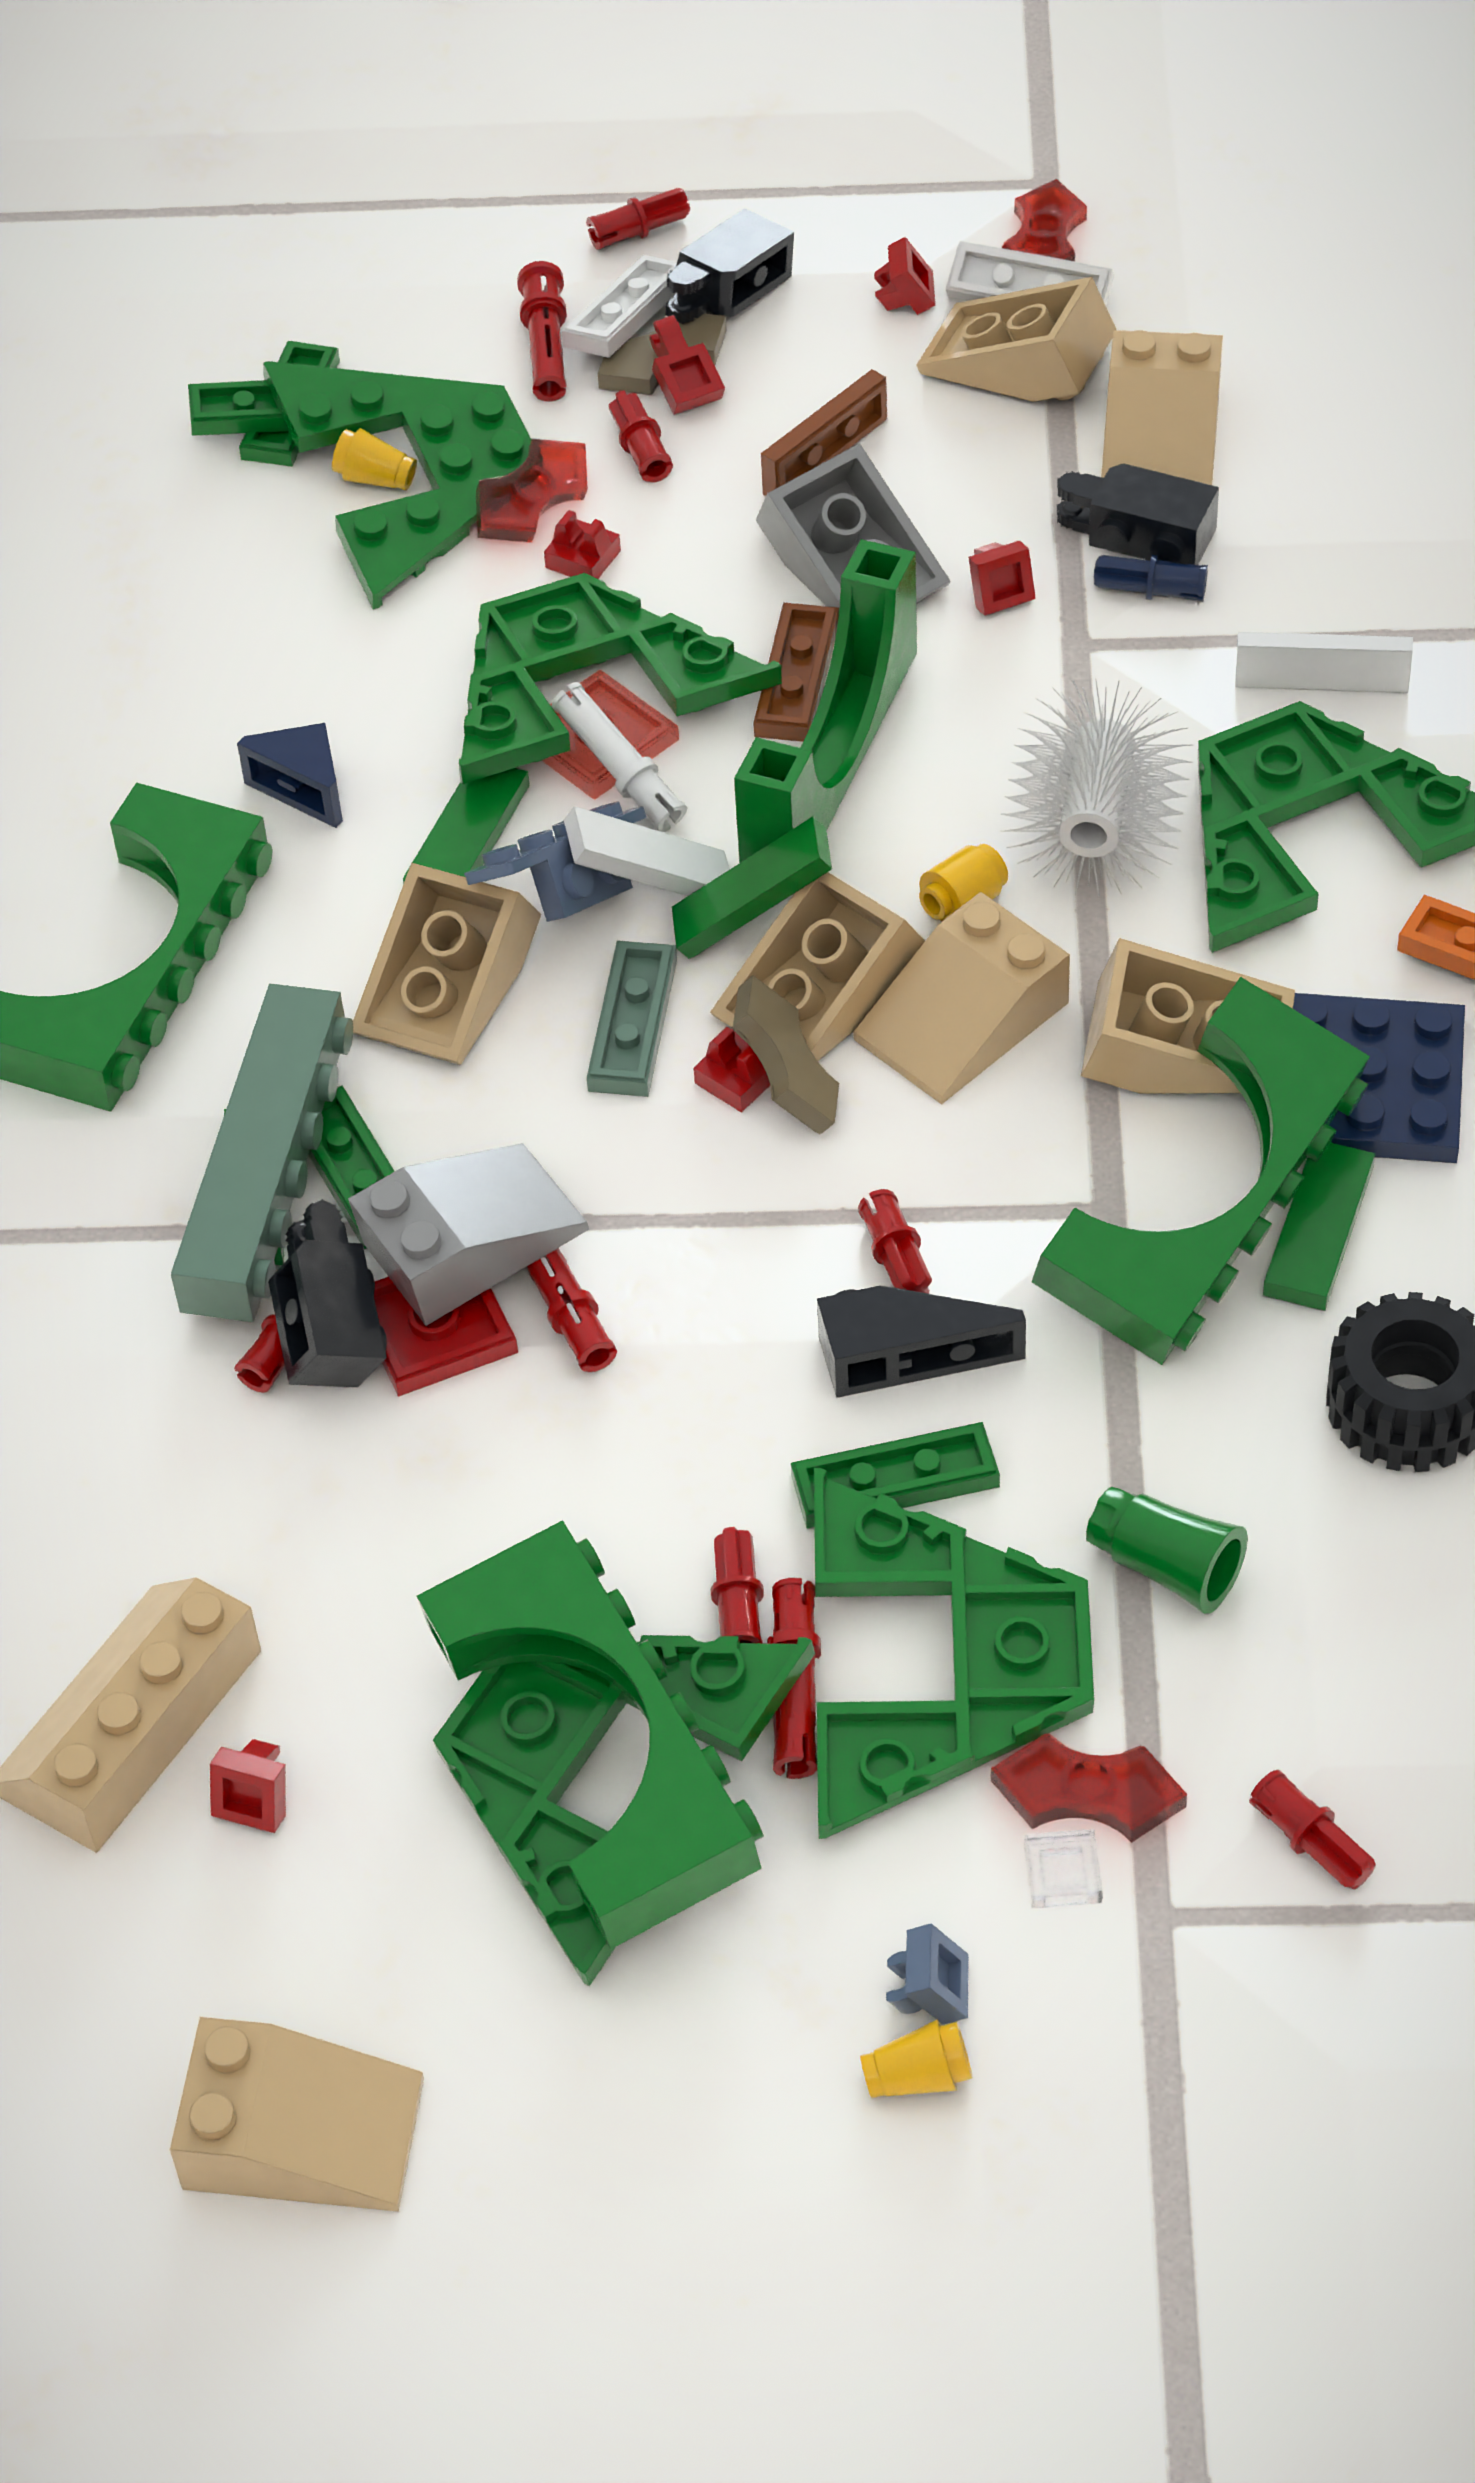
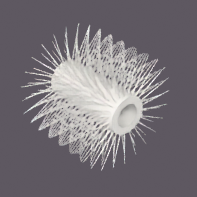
(1097, 787)

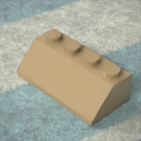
(131, 1710)

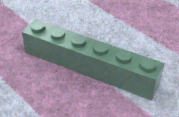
(261, 1153)

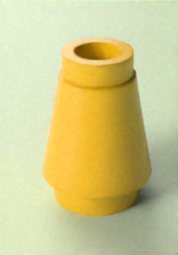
(372, 461)
(918, 2062)

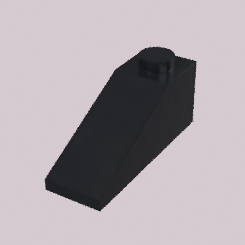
(907, 1336)

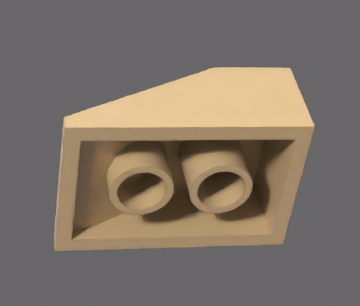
(1024, 341)
(1163, 403)
(829, 958)
(444, 963)
(966, 998)
(1152, 1020)
(293, 2118)

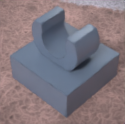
(933, 1975)

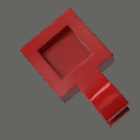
(683, 372)

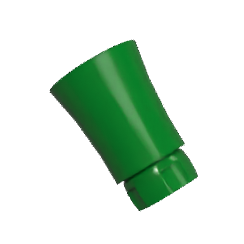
(1170, 1545)

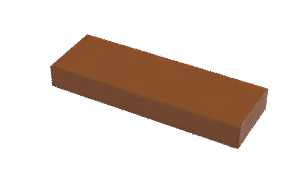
(826, 431)
(804, 651)

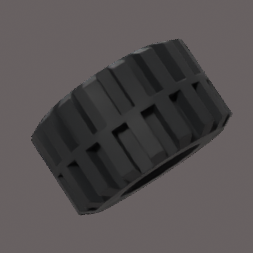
(1398, 1421)

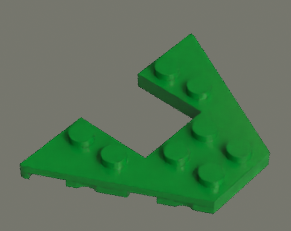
(455, 430)
(578, 626)
(1292, 766)
(1015, 1653)
(535, 1725)

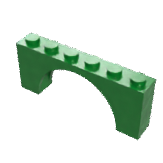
(870, 658)
(96, 1039)
(1156, 1282)
(681, 1828)

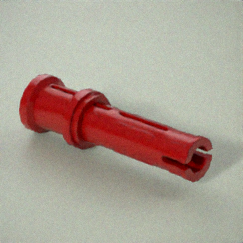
(543, 315)

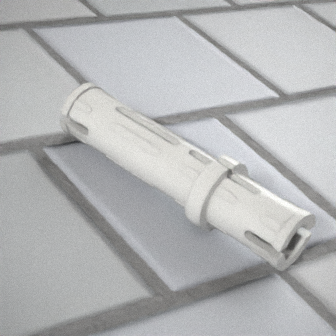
(634, 774)

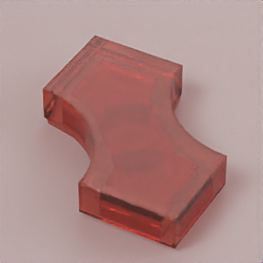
(1047, 220)
(513, 503)
(1119, 1790)

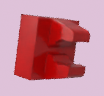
(905, 279)
(581, 547)
(1001, 576)
(731, 1071)
(249, 1786)

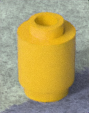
(960, 879)

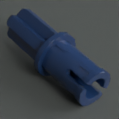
(1151, 577)

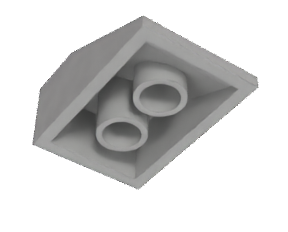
(825, 515)
(463, 1224)

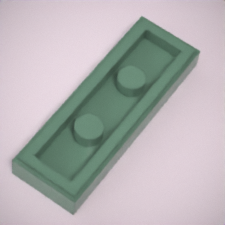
(632, 1018)

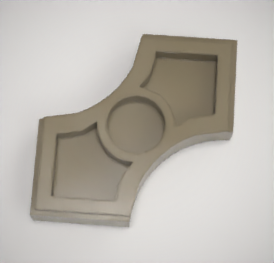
(632, 363)
(794, 1074)

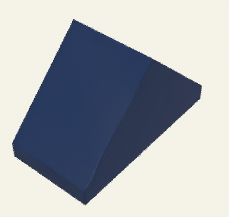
(294, 769)

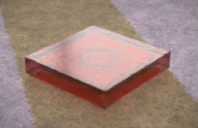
(638, 722)

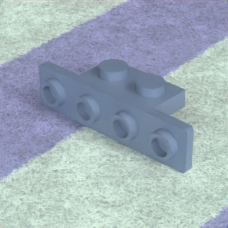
(560, 883)

